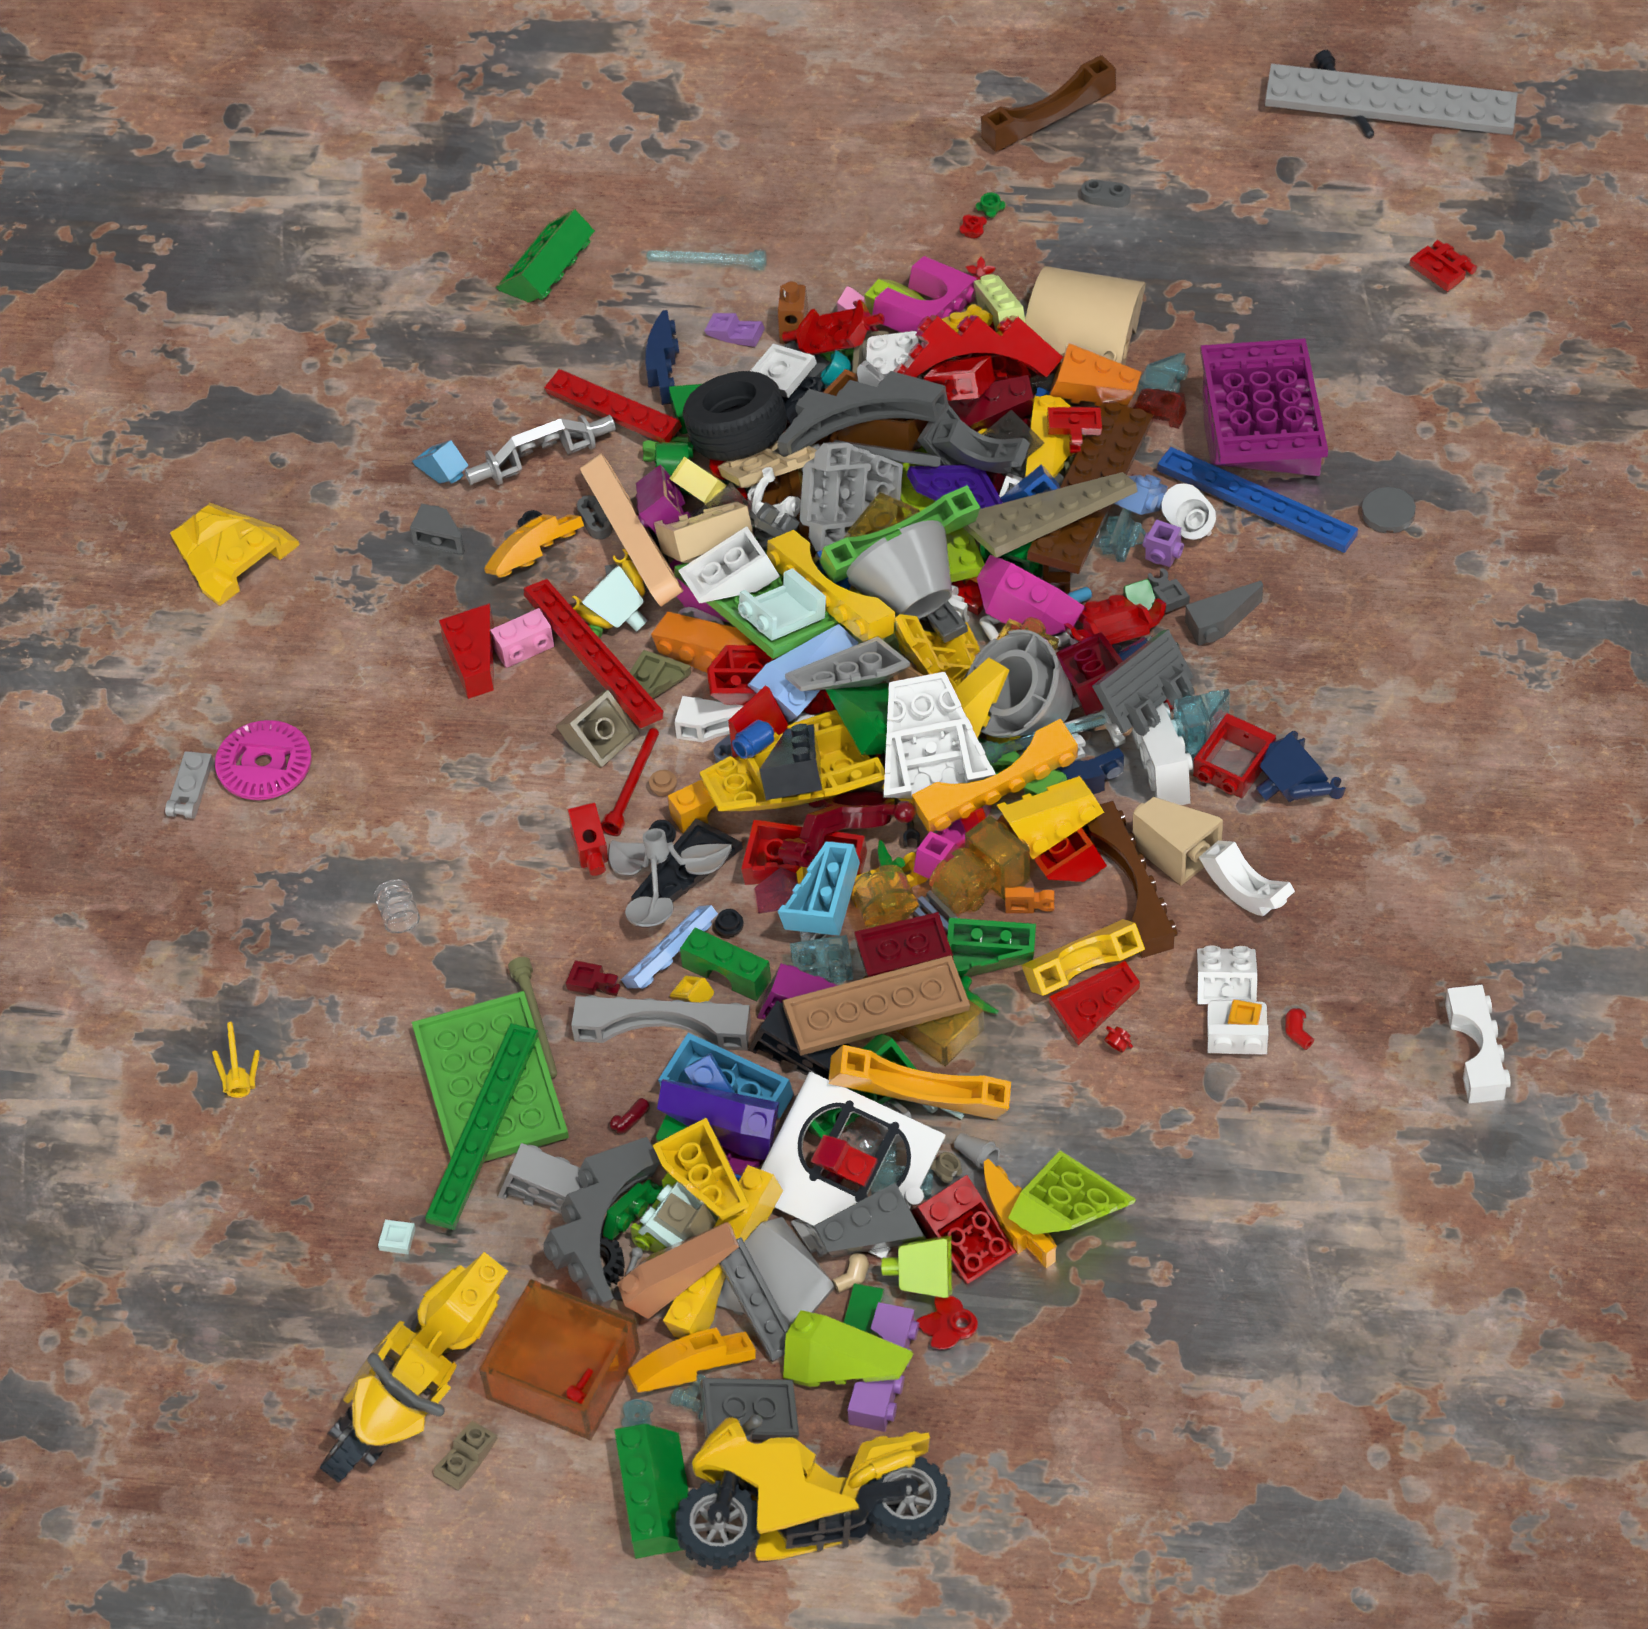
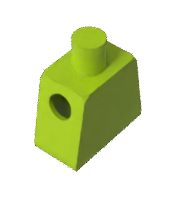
(923, 1266)

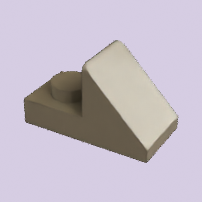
(683, 1218)

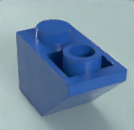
(1035, 483)

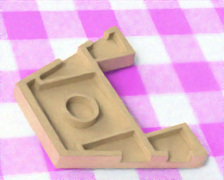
(748, 471)

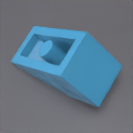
(442, 462)

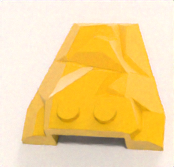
(224, 545)
(931, 653)

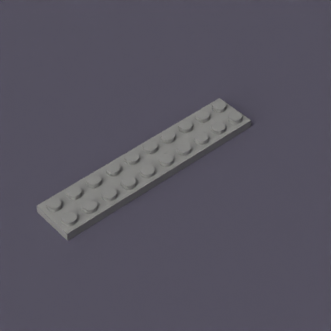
(1391, 99)

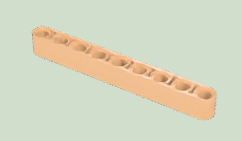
(631, 532)

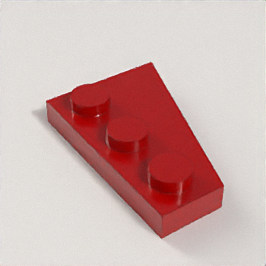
(1093, 1000)

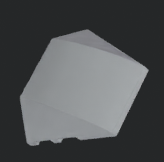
(787, 1269)

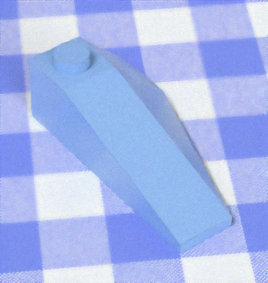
(787, 696)

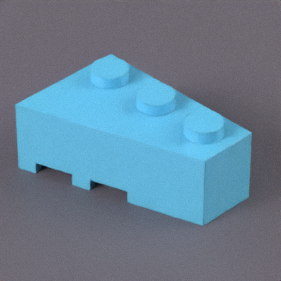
(824, 893)

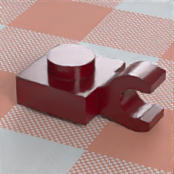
(588, 977)

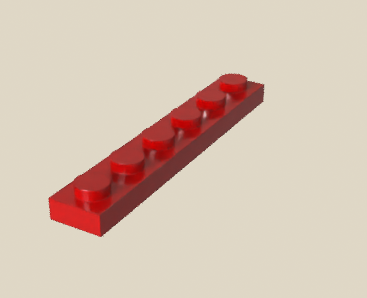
(606, 402)

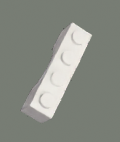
(1470, 1013)

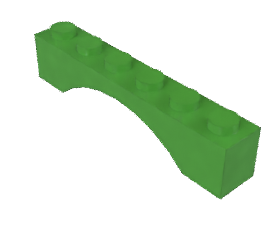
(952, 510)

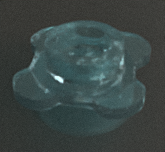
(636, 1406)

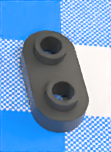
(1105, 193)

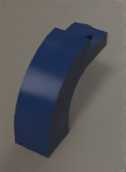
(1096, 770)

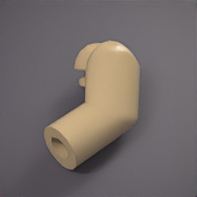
(856, 1273)

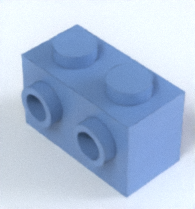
(1148, 497)

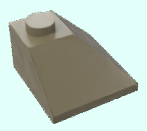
(598, 729)

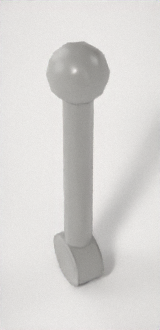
(636, 1254)

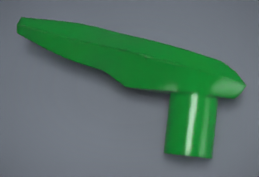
(885, 859)
(966, 982)

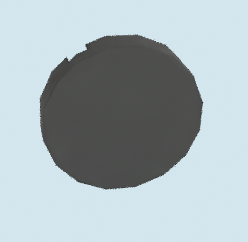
(1388, 509)

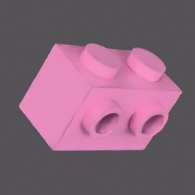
(522, 638)

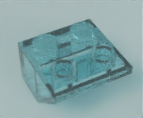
(1199, 717)

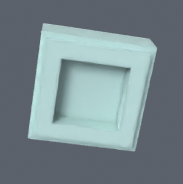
(396, 1236)

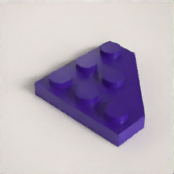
(941, 480)

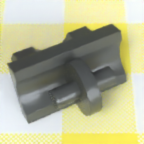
(765, 519)

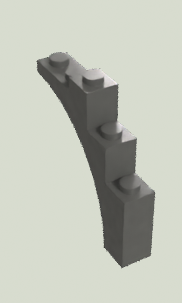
(857, 403)
(578, 1241)

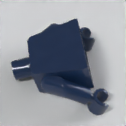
(1295, 772)

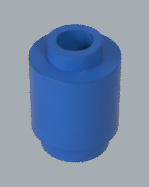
(753, 739)

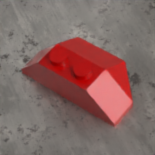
(733, 671)

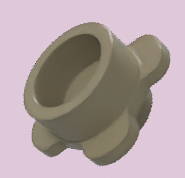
(947, 1166)

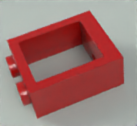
(966, 375)
(1243, 735)

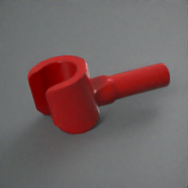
(575, 1392)

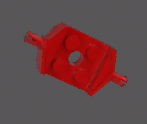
(833, 330)

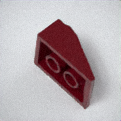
(1085, 665)

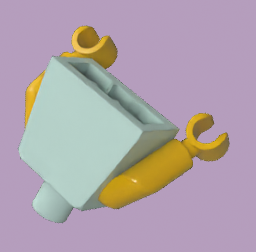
(615, 598)

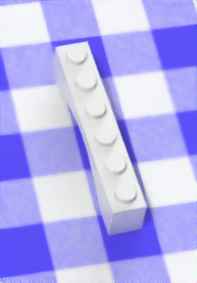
(707, 719)

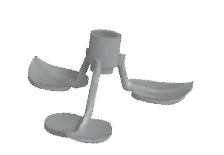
(631, 857)

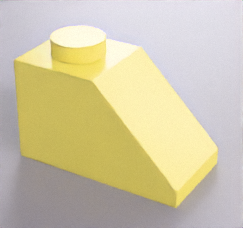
(697, 480)

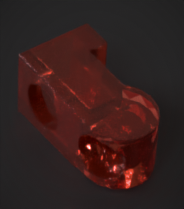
(1163, 405)

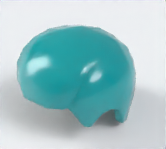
(835, 368)

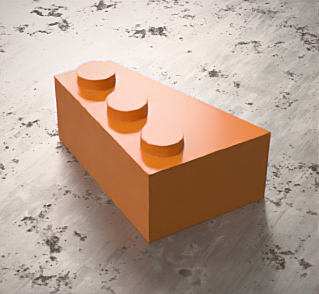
(1093, 378)

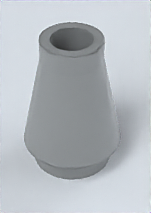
(977, 1149)

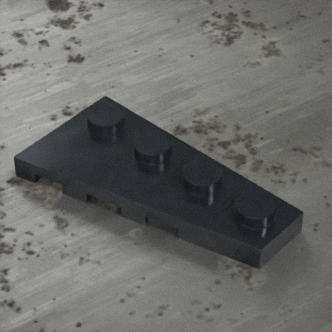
(673, 877)

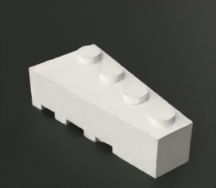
(1165, 759)

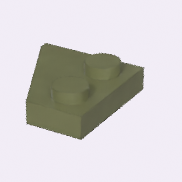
(658, 672)

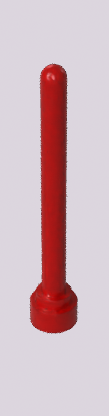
(614, 820)

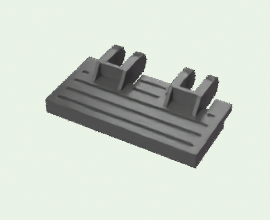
(1143, 683)

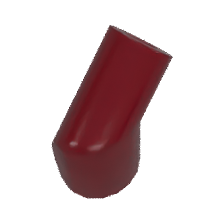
(631, 1117)

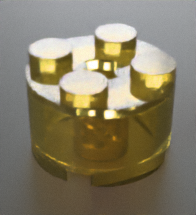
(962, 881)
(884, 896)

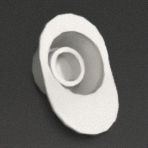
(1190, 510)

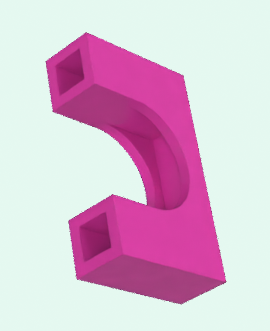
(943, 283)

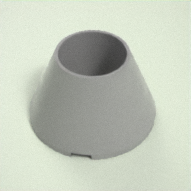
(906, 571)
(1034, 688)

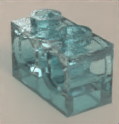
(820, 955)

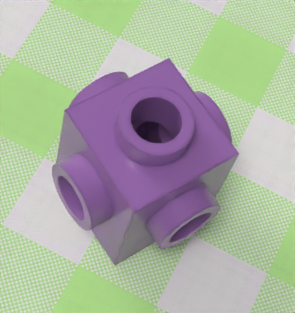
(1163, 543)

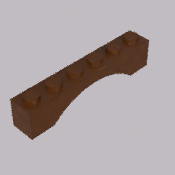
(1087, 85)
(1119, 845)

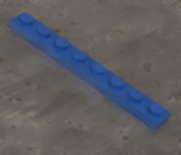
(1257, 499)

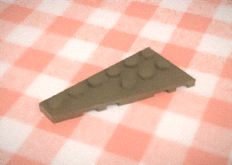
(1029, 518)

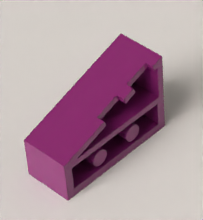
(659, 499)
(789, 983)

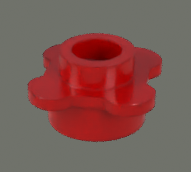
(972, 226)
(1118, 1039)

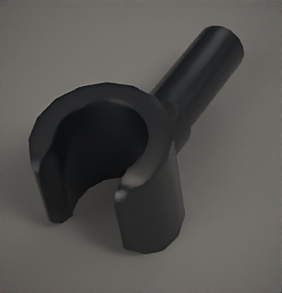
(911, 833)

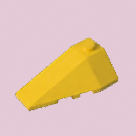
(1055, 447)
(702, 1167)

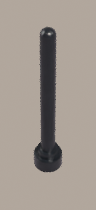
(1326, 61)

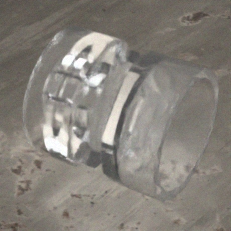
(396, 906)

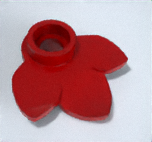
(944, 1322)

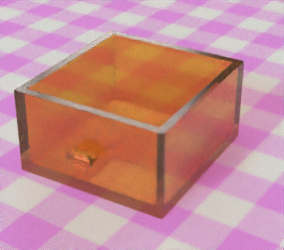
(549, 1348)

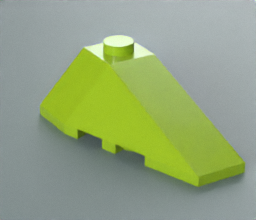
(830, 1350)

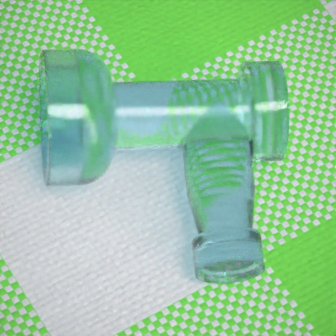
(688, 1397)

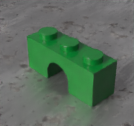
(745, 971)

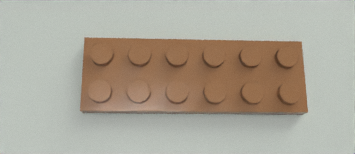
(876, 1005)

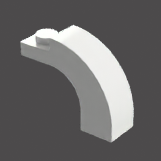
(1241, 882)

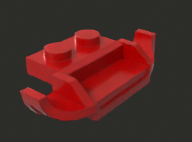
(1117, 619)

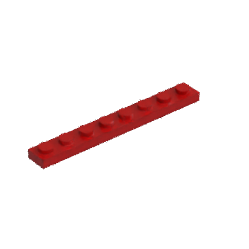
(594, 654)

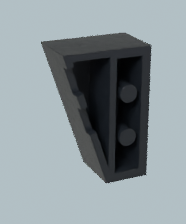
(793, 764)
(778, 1040)

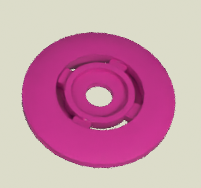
(259, 739)

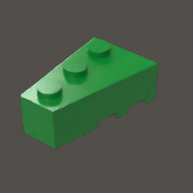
(989, 945)

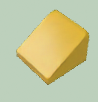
(692, 990)

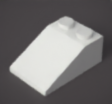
(729, 569)

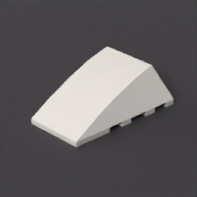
(929, 738)

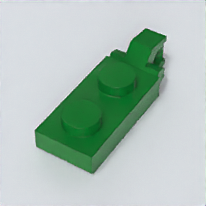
(630, 1207)

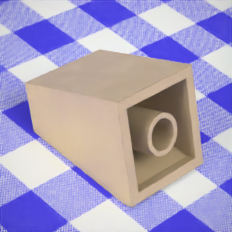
(1174, 836)

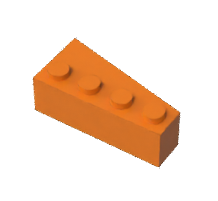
(694, 639)

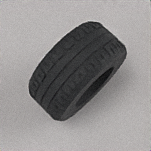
(735, 415)

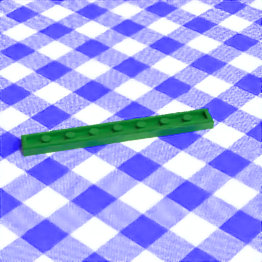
(482, 1126)

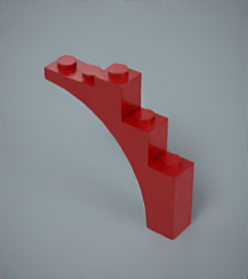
(1012, 340)

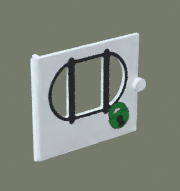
(816, 1198)

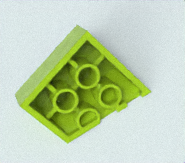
(1066, 1197)

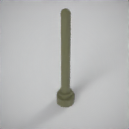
(521, 971)

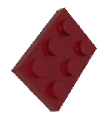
(902, 944)

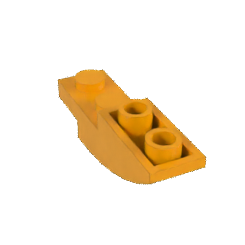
(526, 542)
(1001, 1199)
(682, 1358)

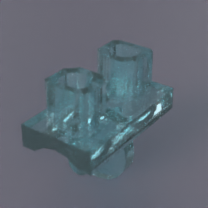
(1124, 535)

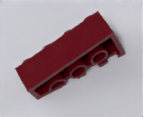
(995, 402)

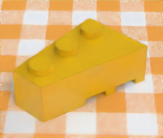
(1052, 814)

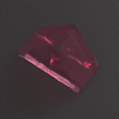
(775, 890)

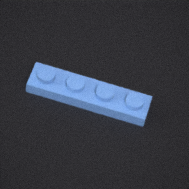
(661, 956)

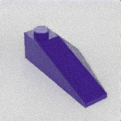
(738, 1120)

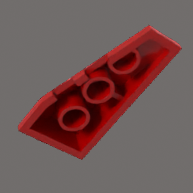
(1071, 859)

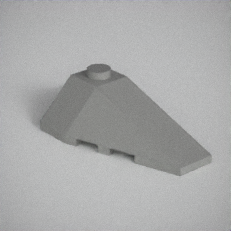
(853, 667)

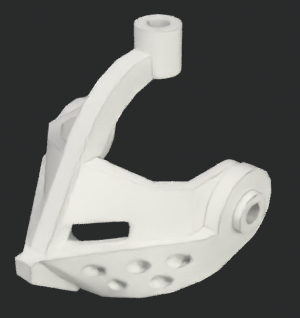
(790, 505)

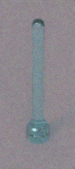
(754, 259)
(995, 751)

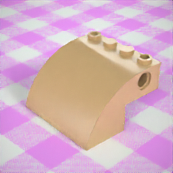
(1085, 311)

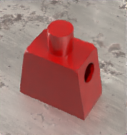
(588, 838)

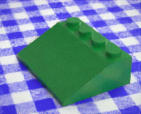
(864, 715)

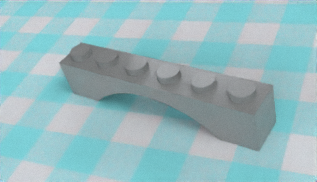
(603, 1018)

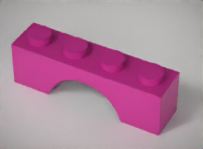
(940, 846)

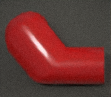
(1294, 1028)

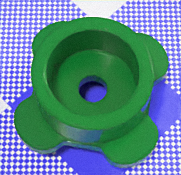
(990, 204)

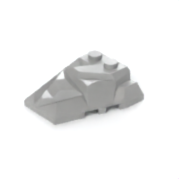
(840, 488)

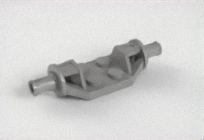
(544, 436)

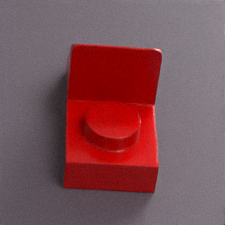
(844, 1160)

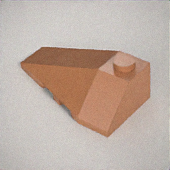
(674, 1269)

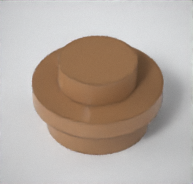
(663, 782)

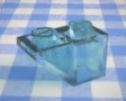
(1165, 373)

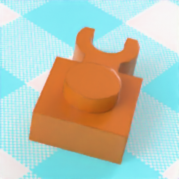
(1026, 900)

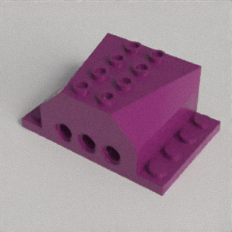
(1262, 407)

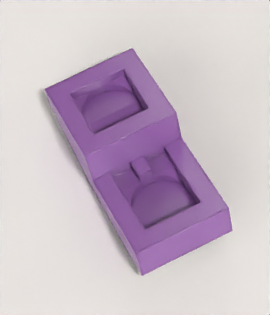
(731, 330)

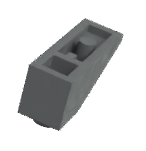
(1219, 614)

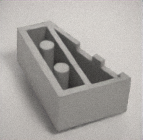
(540, 1178)

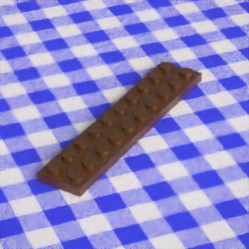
(1099, 457)

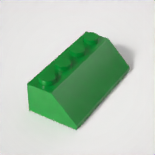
(547, 258)
(652, 1486)

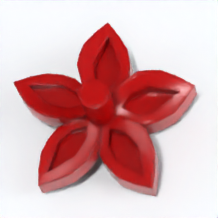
(981, 269)

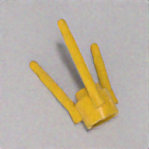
(237, 1082)

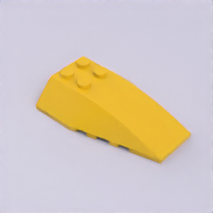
(738, 786)

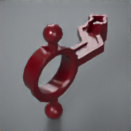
(842, 811)

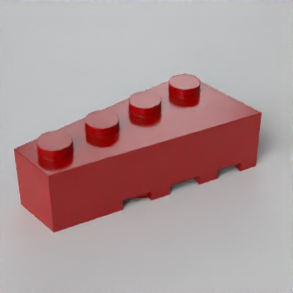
(767, 837)

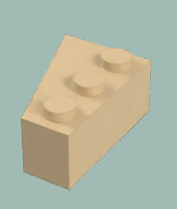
(701, 533)

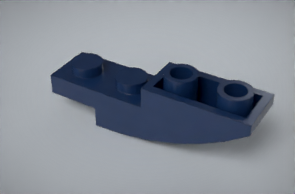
(661, 355)

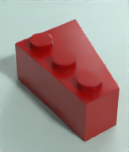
(471, 648)

